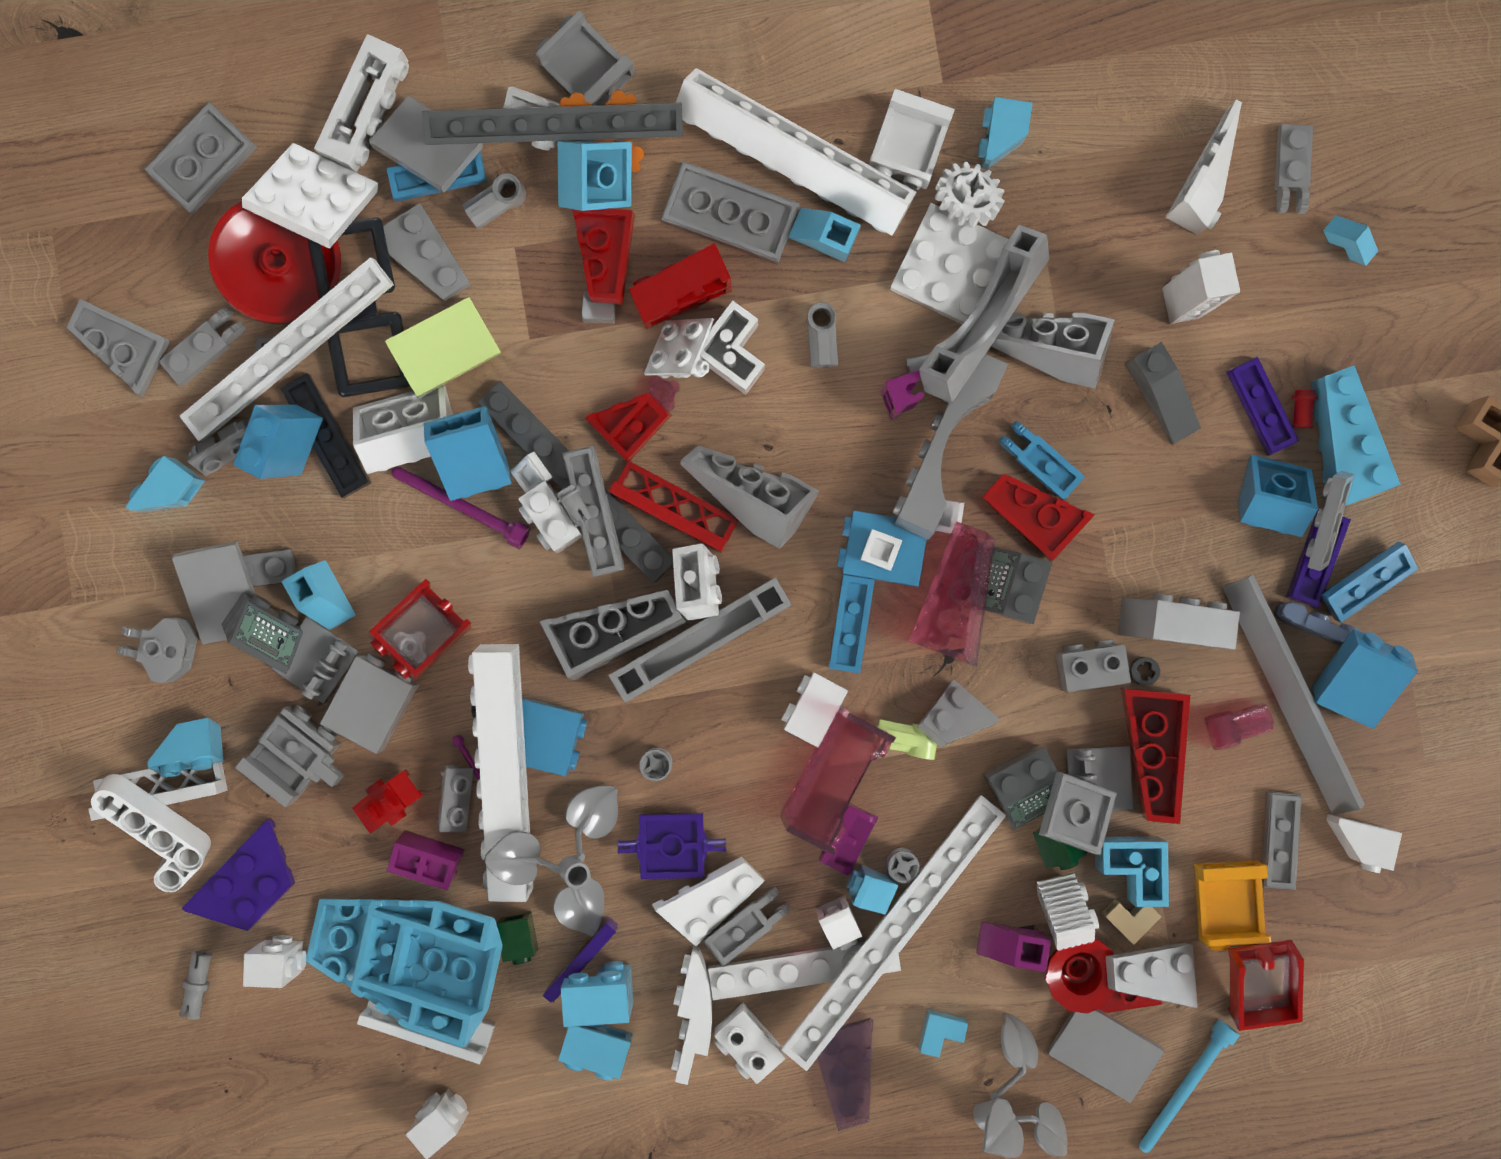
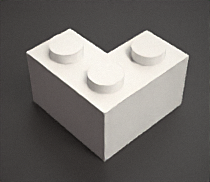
(725, 348)

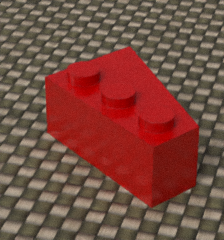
(681, 286)

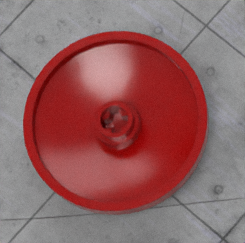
(265, 267)

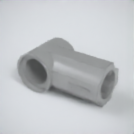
(491, 203)
(822, 339)

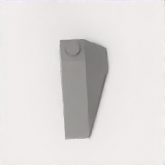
(1061, 347)
(761, 501)

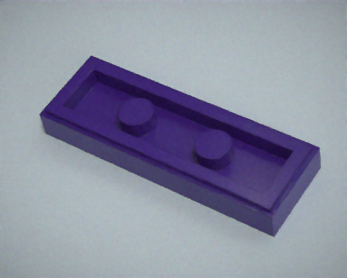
(1262, 406)
(1309, 583)
(582, 958)

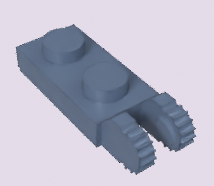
(1313, 623)

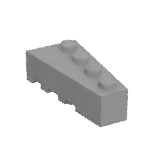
(603, 634)

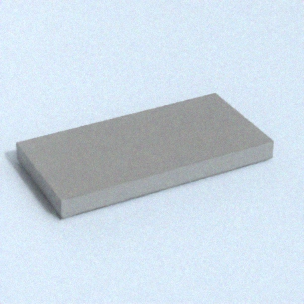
(730, 212)

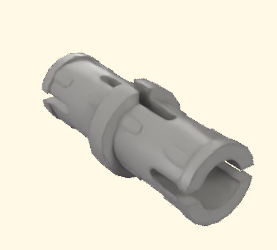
(195, 985)

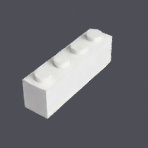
(1201, 287)

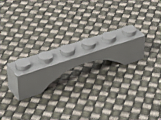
(958, 356)
(925, 500)
(700, 640)

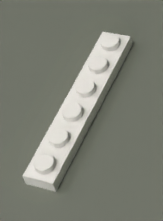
(782, 971)

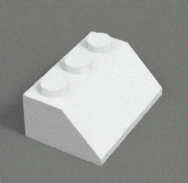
(393, 428)

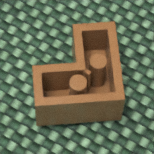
(1483, 424)

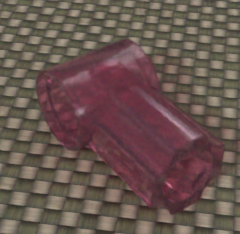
(1230, 727)

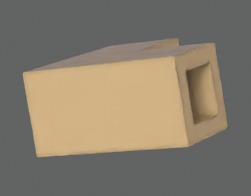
(1133, 923)

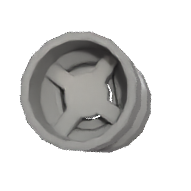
(651, 764)

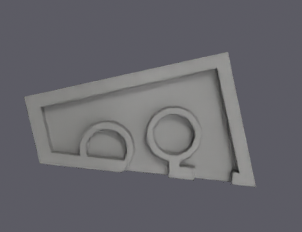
(423, 252)
(123, 346)

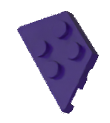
(246, 883)

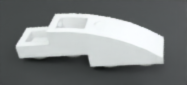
(696, 1005)

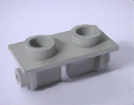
(211, 456)
(455, 799)

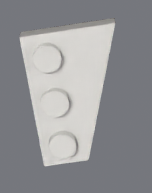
(704, 906)

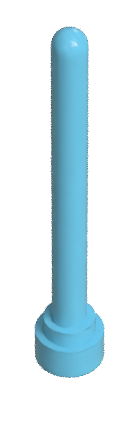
(1222, 1036)

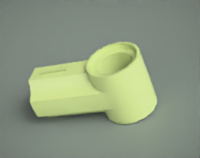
(910, 739)

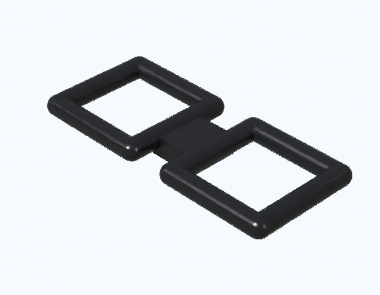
(366, 319)

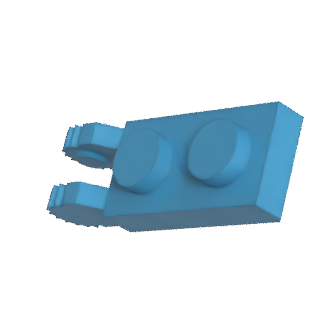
(1043, 462)

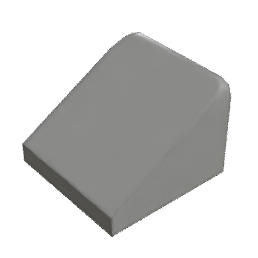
(597, 312)

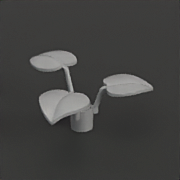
(516, 859)
(1000, 1125)

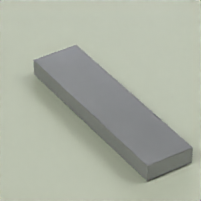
(598, 532)

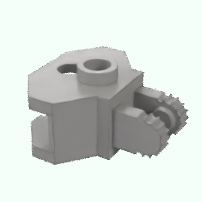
(163, 648)

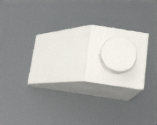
(1367, 843)
(839, 923)

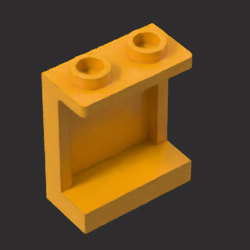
(1230, 903)

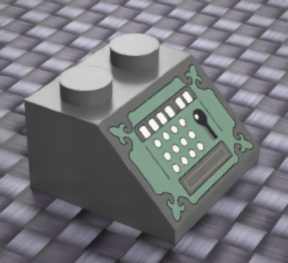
(1016, 585)
(263, 631)
(1023, 785)

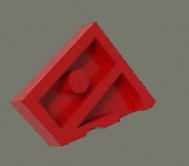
(630, 423)

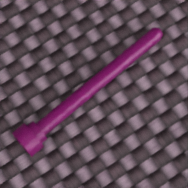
(514, 533)

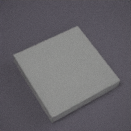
(1078, 813)

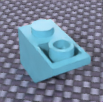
(1006, 129)
(825, 232)
(166, 487)
(319, 595)
(188, 746)
(871, 889)

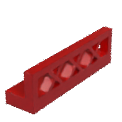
(668, 516)

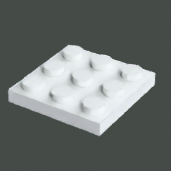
(310, 195)
(948, 265)

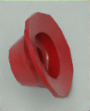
(1080, 984)

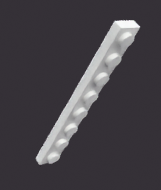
(287, 349)

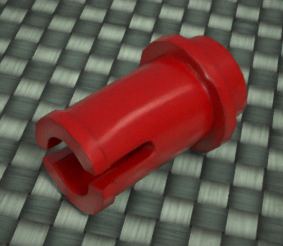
(1304, 408)

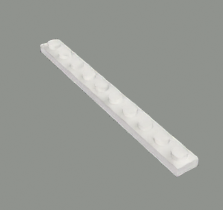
(892, 933)

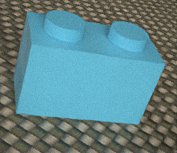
(596, 1049)

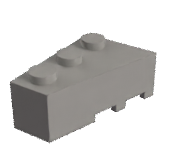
(1179, 622)

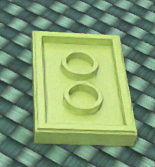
(443, 347)

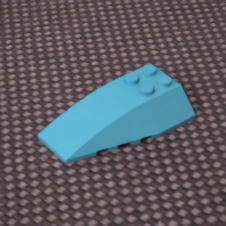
(412, 960)

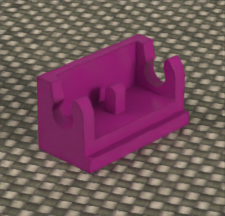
(898, 394)
(858, 828)
(425, 860)

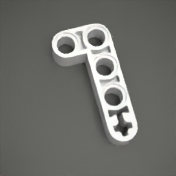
(119, 800)

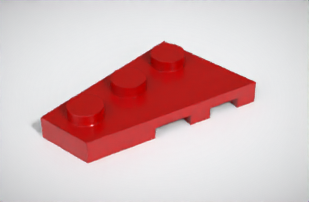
(605, 251)
(1038, 517)

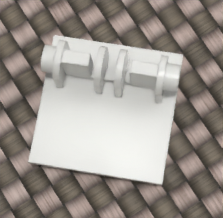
(680, 349)

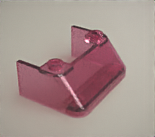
(832, 777)

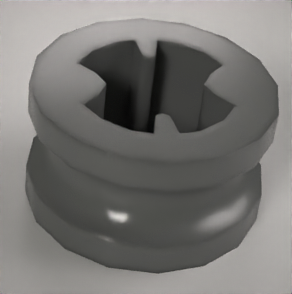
(1153, 666)

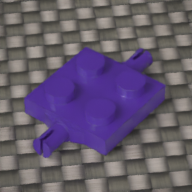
(671, 845)

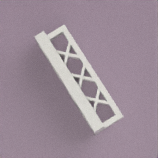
(171, 794)
(388, 1024)

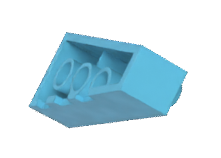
(1351, 435)

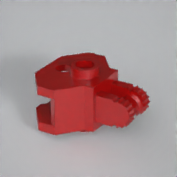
(387, 801)

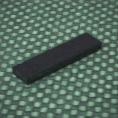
(330, 440)

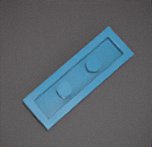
(408, 186)
(1369, 581)
(851, 624)

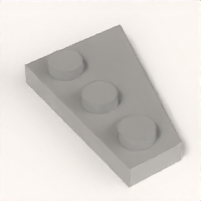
(1155, 973)

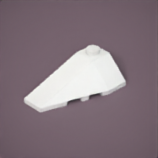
(1205, 186)

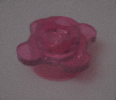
(670, 389)

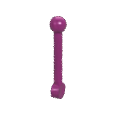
(458, 741)

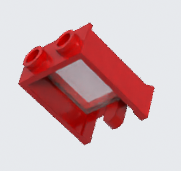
(418, 631)
(1266, 985)

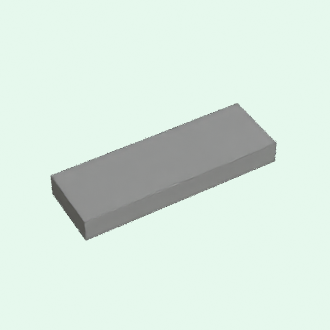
(1281, 839)

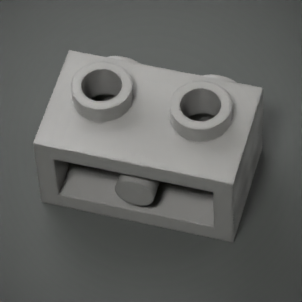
(1092, 667)

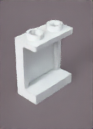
(911, 139)

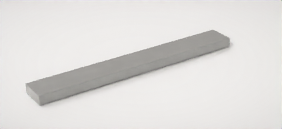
(1293, 696)

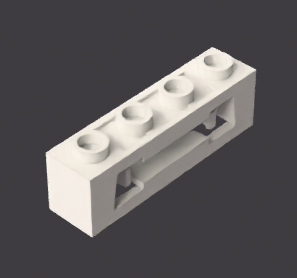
(387, 67)

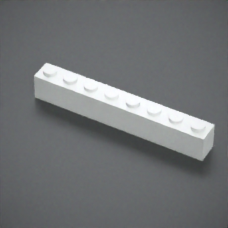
(794, 152)
(500, 755)

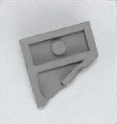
(955, 716)

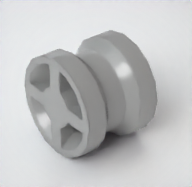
(905, 870)

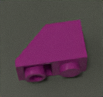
(1014, 946)

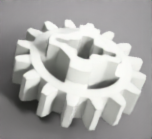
(969, 194)

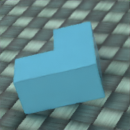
(1353, 237)
(940, 1026)

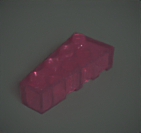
(957, 597)

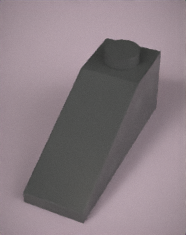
(1164, 392)

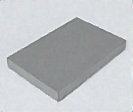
(404, 142)
(200, 158)
(212, 585)
(1106, 1052)

